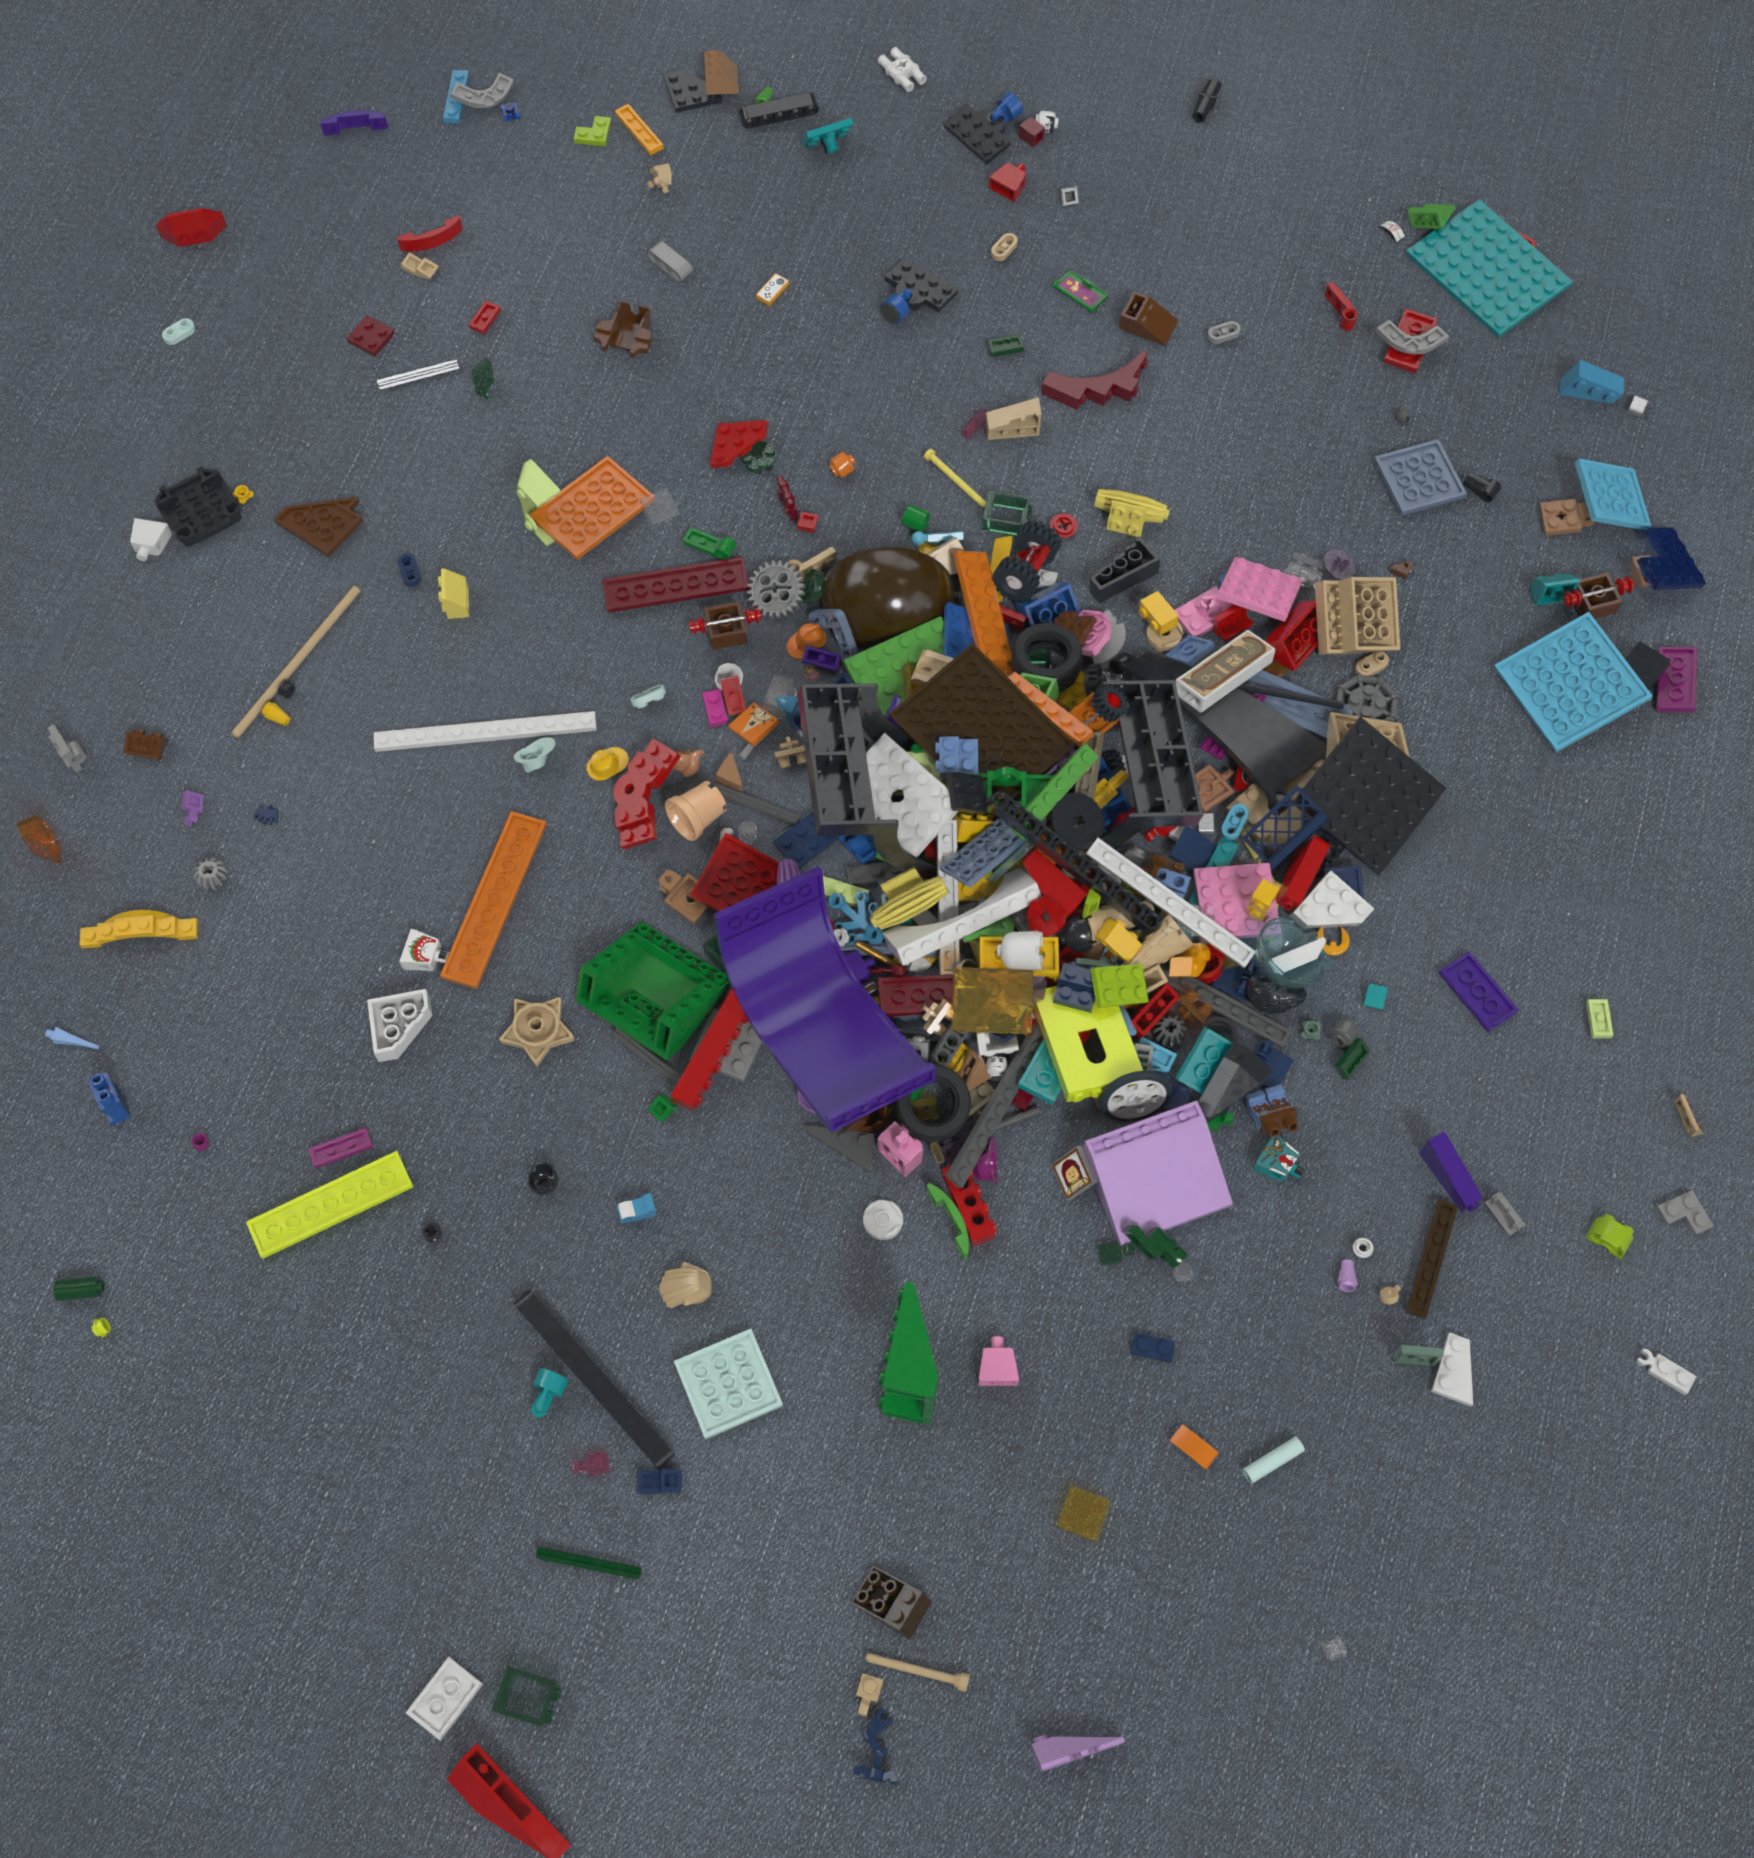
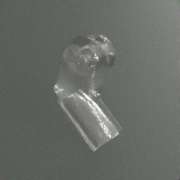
(1244, 859)

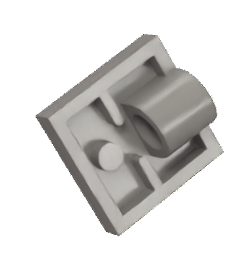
(70, 752)

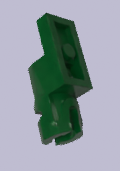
(1155, 1244)

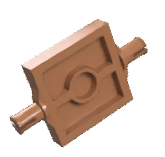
(1213, 787)

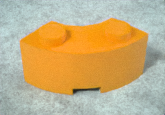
(1190, 962)

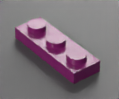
(340, 1148)

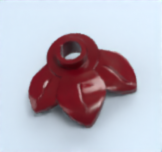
(896, 971)

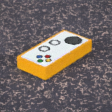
(772, 289)

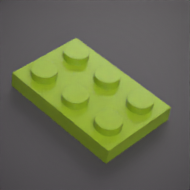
(1119, 985)

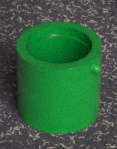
(916, 518)

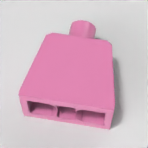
(998, 1365)

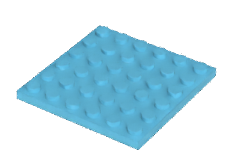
(1572, 682)

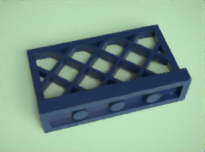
(1297, 839)

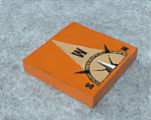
(753, 724)

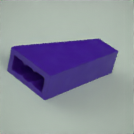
(1451, 1172)

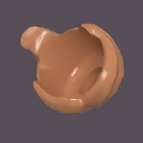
(688, 762)

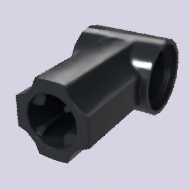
(1485, 488)

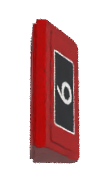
(1241, 780)

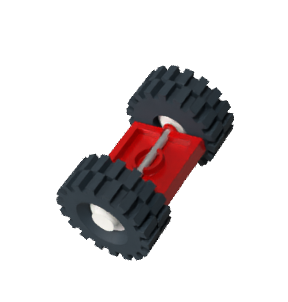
(1037, 547)

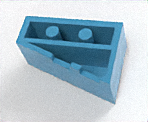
(1591, 383)

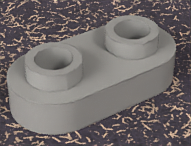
(1224, 332)

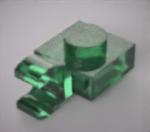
(1111, 1253)

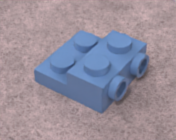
(957, 755)

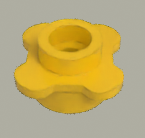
(240, 490)

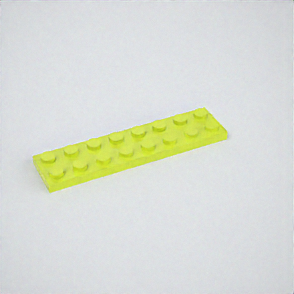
(329, 1204)

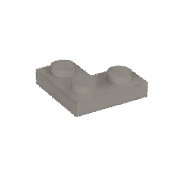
(1688, 1208)

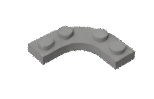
(483, 98)
(1411, 344)

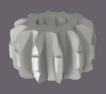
(210, 873)

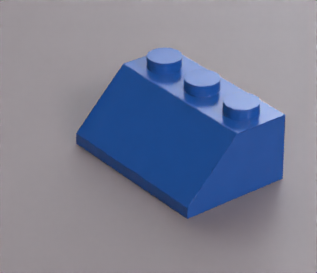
(1048, 604)

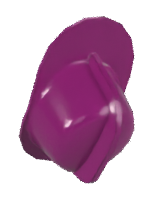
(987, 1164)

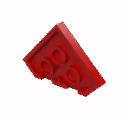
(736, 440)

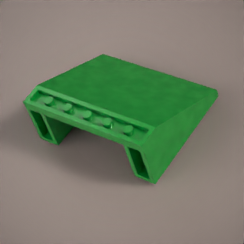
(651, 989)
(910, 1368)

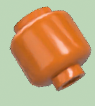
(842, 464)

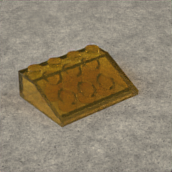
(992, 1000)

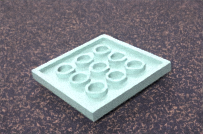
(728, 1383)

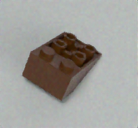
(1147, 319)

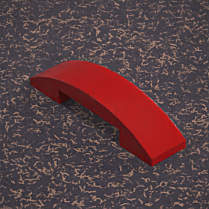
(430, 239)

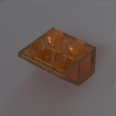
(40, 838)

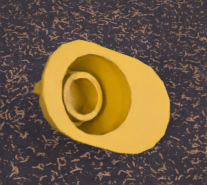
(607, 763)

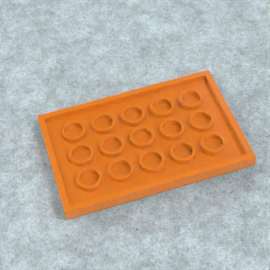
(591, 508)

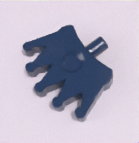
(267, 814)

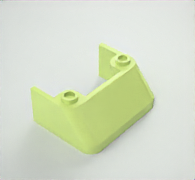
(534, 490)

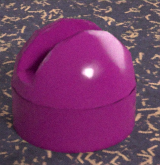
(200, 1142)

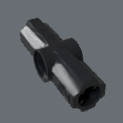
(1206, 100)

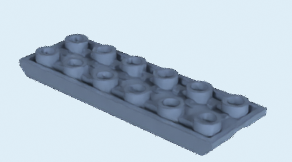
(1309, 716)
(983, 853)

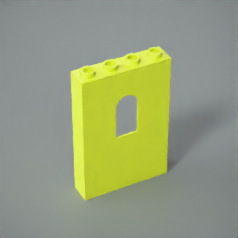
(1075, 1072)

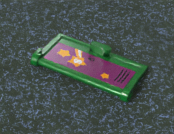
(1080, 290)

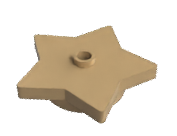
(537, 1015)

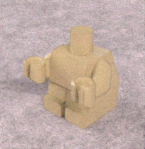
(662, 177)

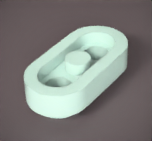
(178, 331)
(641, 699)

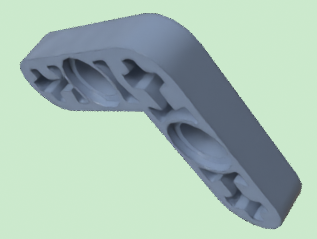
(840, 626)

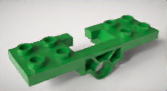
(1009, 776)

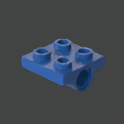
(860, 846)

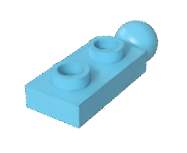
(919, 537)

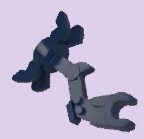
(877, 1725)

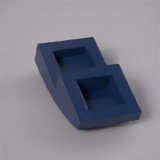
(659, 1482)

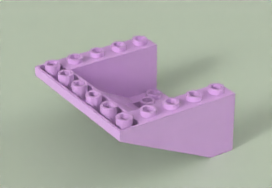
(1158, 1172)

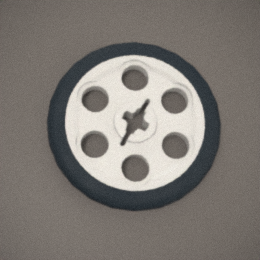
(1135, 1096)

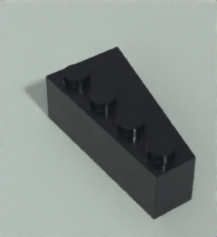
(1125, 571)

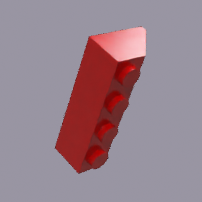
(1295, 636)

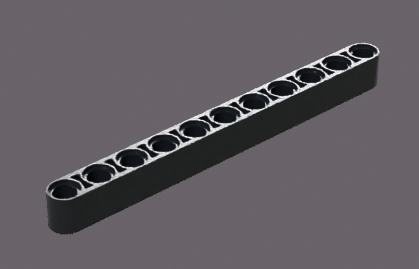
(1064, 861)
(594, 1379)

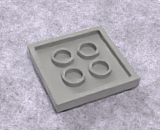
(743, 1050)

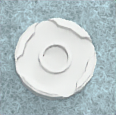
(883, 1220)

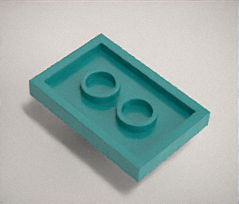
(828, 135)
(1203, 1060)
(1040, 1077)

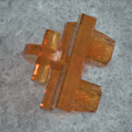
(1188, 1001)

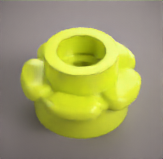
(101, 1327)

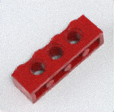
(976, 1233)

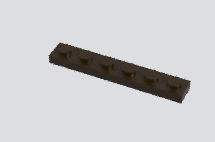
(1431, 1259)

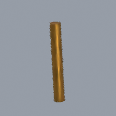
(876, 954)

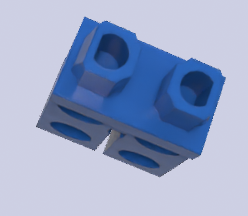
(108, 1098)

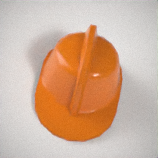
(807, 635)

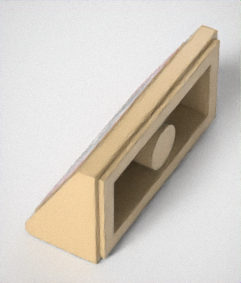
(1688, 1116)

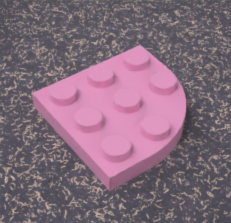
(1099, 634)

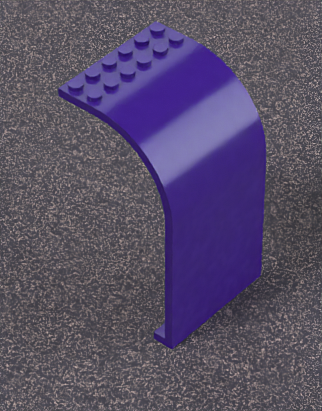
(811, 1004)

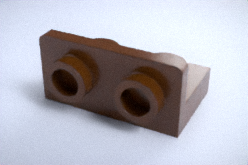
(144, 745)

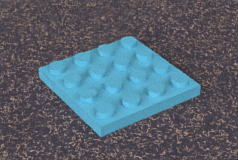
(1612, 494)

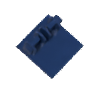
(1235, 979)
(1275, 1061)

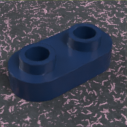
(409, 571)

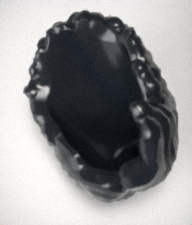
(1271, 998)

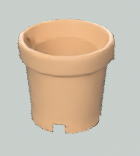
(695, 810)

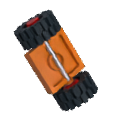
(1101, 709)

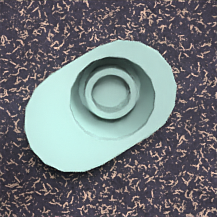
(535, 754)

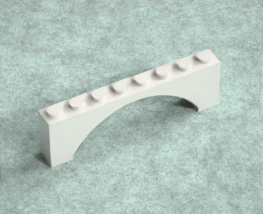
(914, 942)

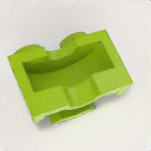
(1611, 1234)

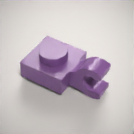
(193, 804)

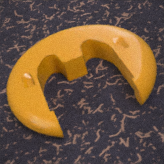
(1333, 949)

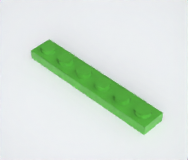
(1060, 784)

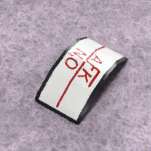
(1394, 229)

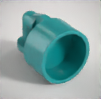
(549, 1386)

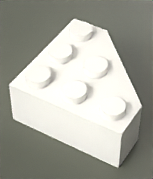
(1331, 905)
(397, 1021)

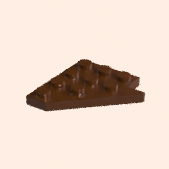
(321, 523)

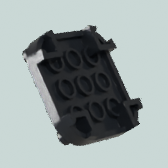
(198, 506)

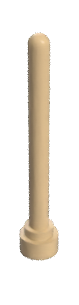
(959, 1680)

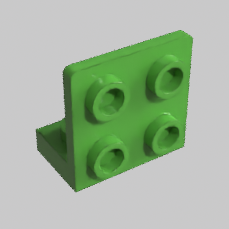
(1430, 216)

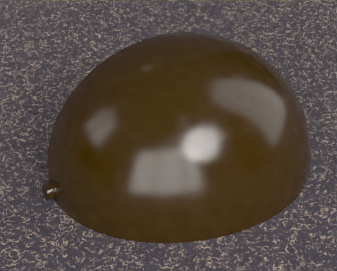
(887, 592)

